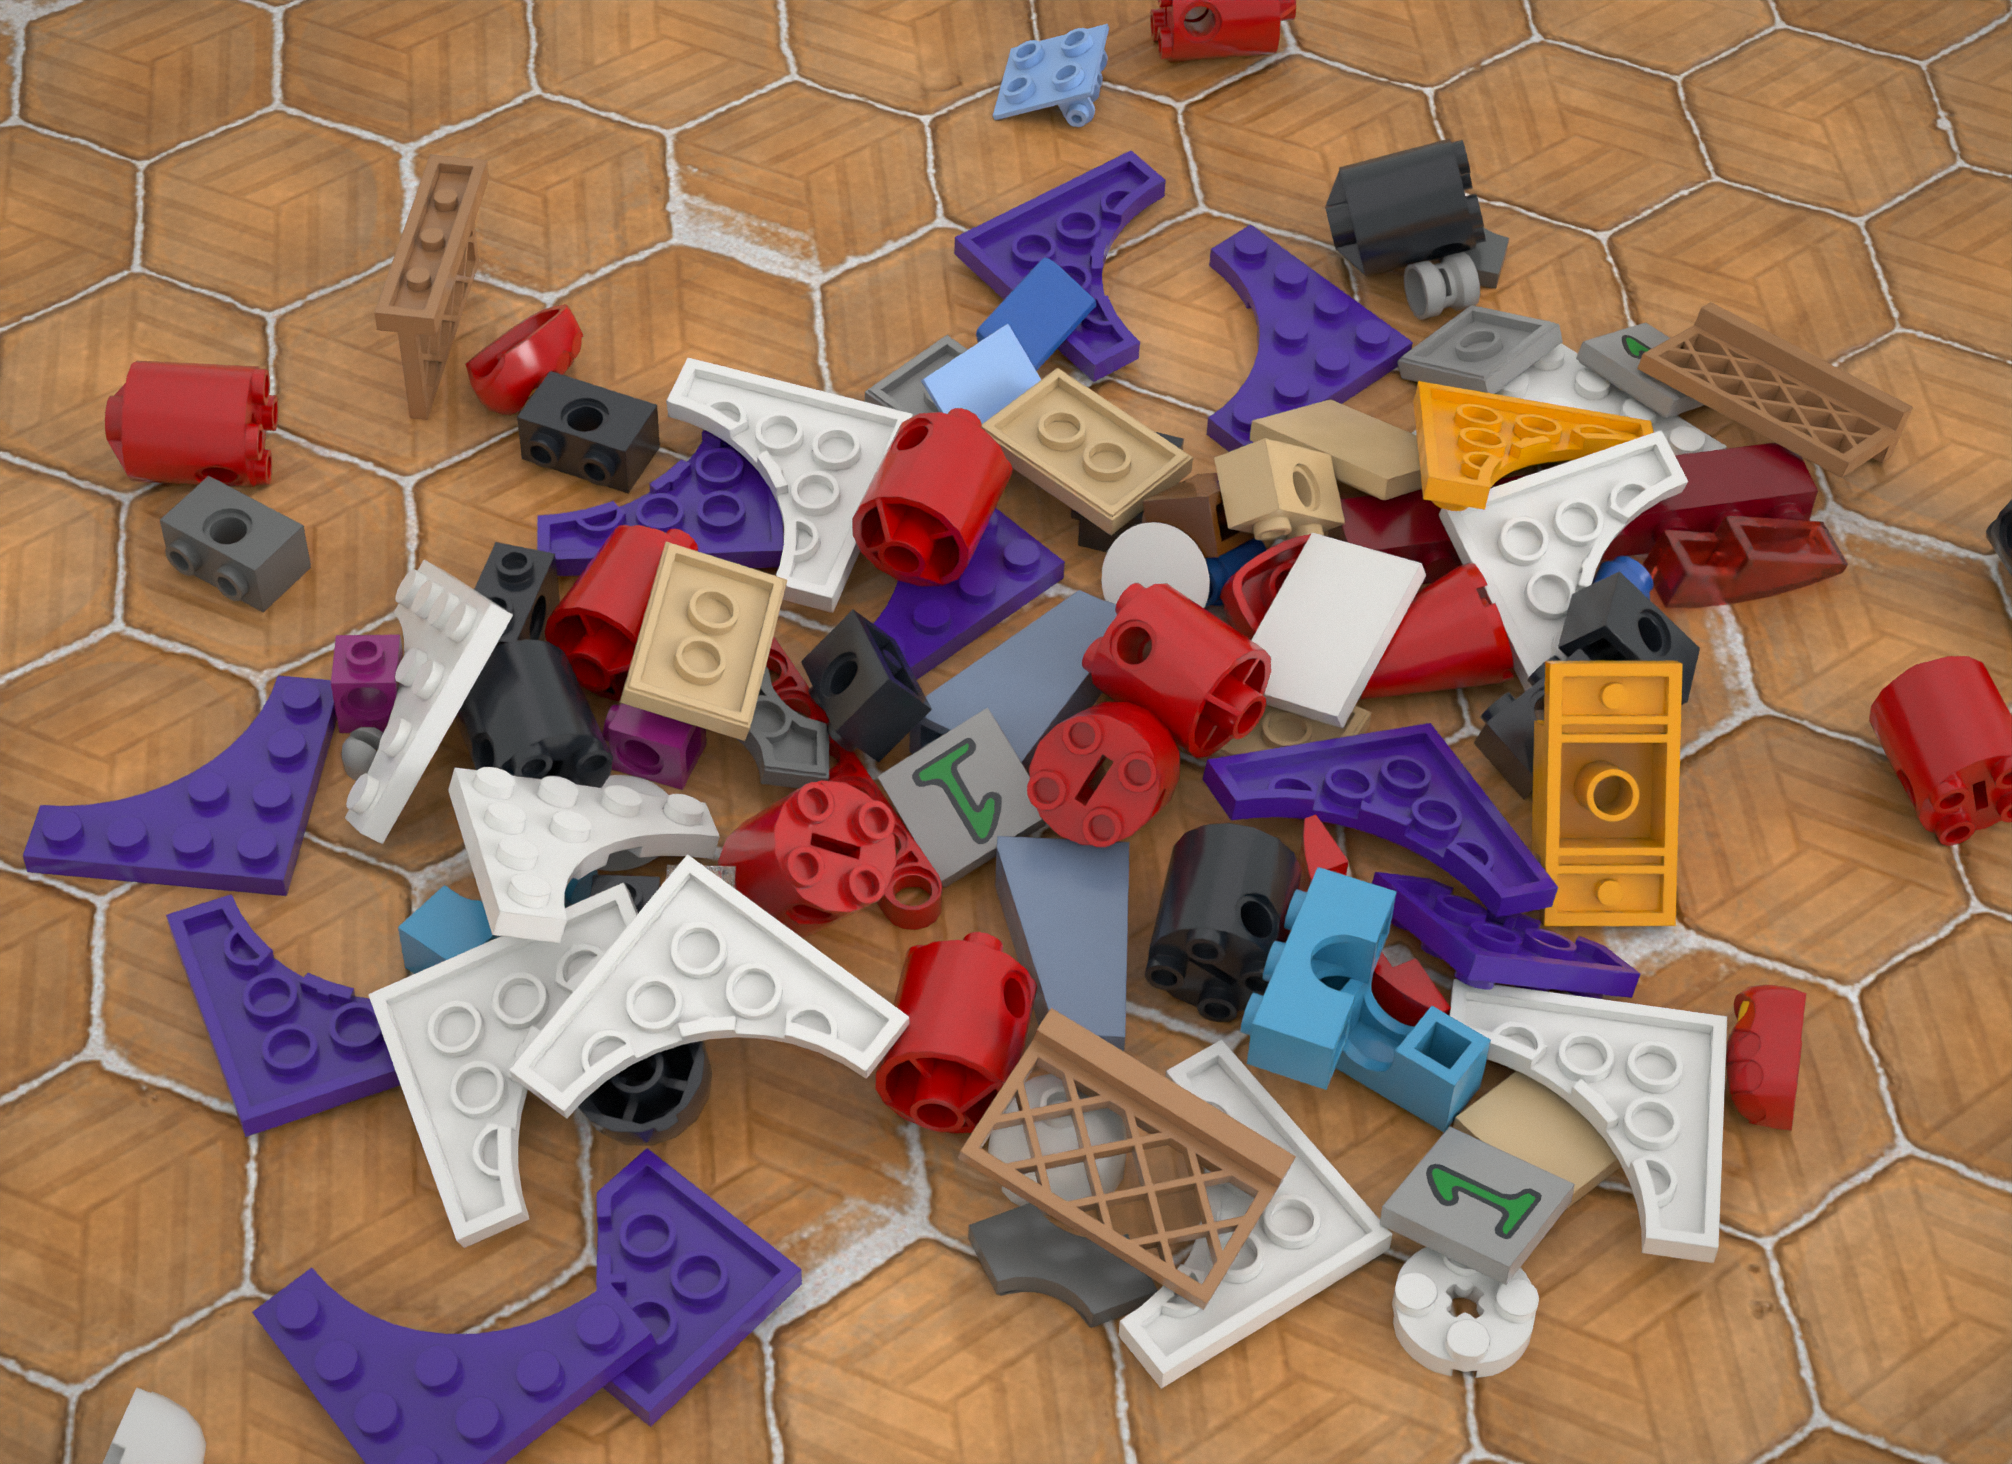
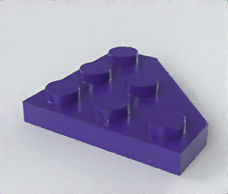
(1505, 947)
(686, 1274)

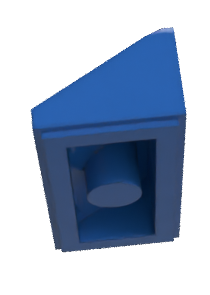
(1041, 311)

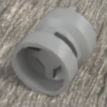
(1441, 285)

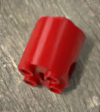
(1218, 27)
(193, 423)
(931, 498)
(606, 607)
(1181, 667)
(1948, 745)
(1078, 794)
(814, 855)
(963, 1035)

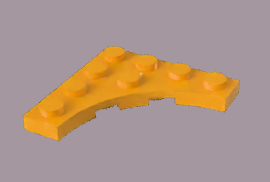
(1479, 437)

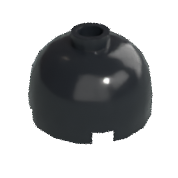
(652, 1097)

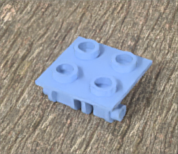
(1054, 73)
(983, 376)

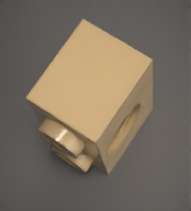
(1279, 490)

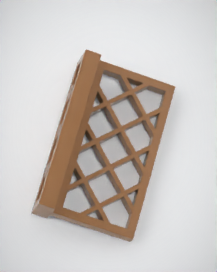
(433, 273)
(1771, 381)
(1159, 1108)

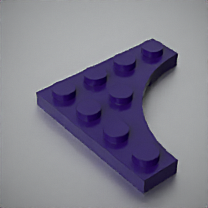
(1074, 230)
(1309, 337)
(710, 497)
(999, 580)
(1400, 789)
(217, 828)
(278, 1036)
(449, 1395)

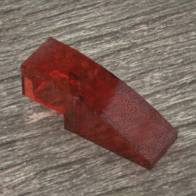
(1741, 561)

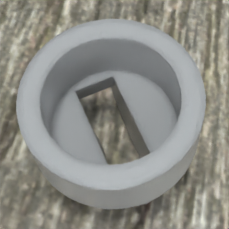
(360, 751)

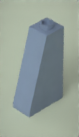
(1026, 680)
(1069, 926)

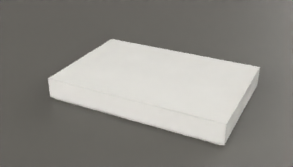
(1333, 626)

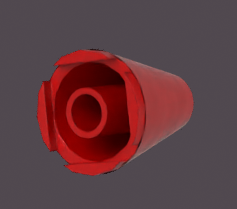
(1445, 641)

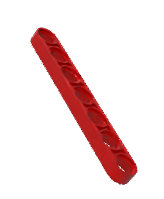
(912, 865)

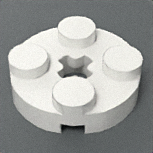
(1461, 1343)

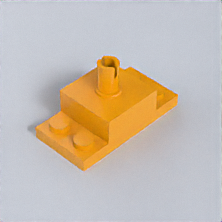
(1609, 791)

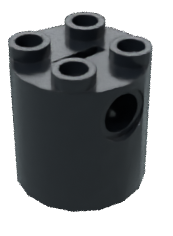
(1405, 208)
(533, 717)
(1221, 916)

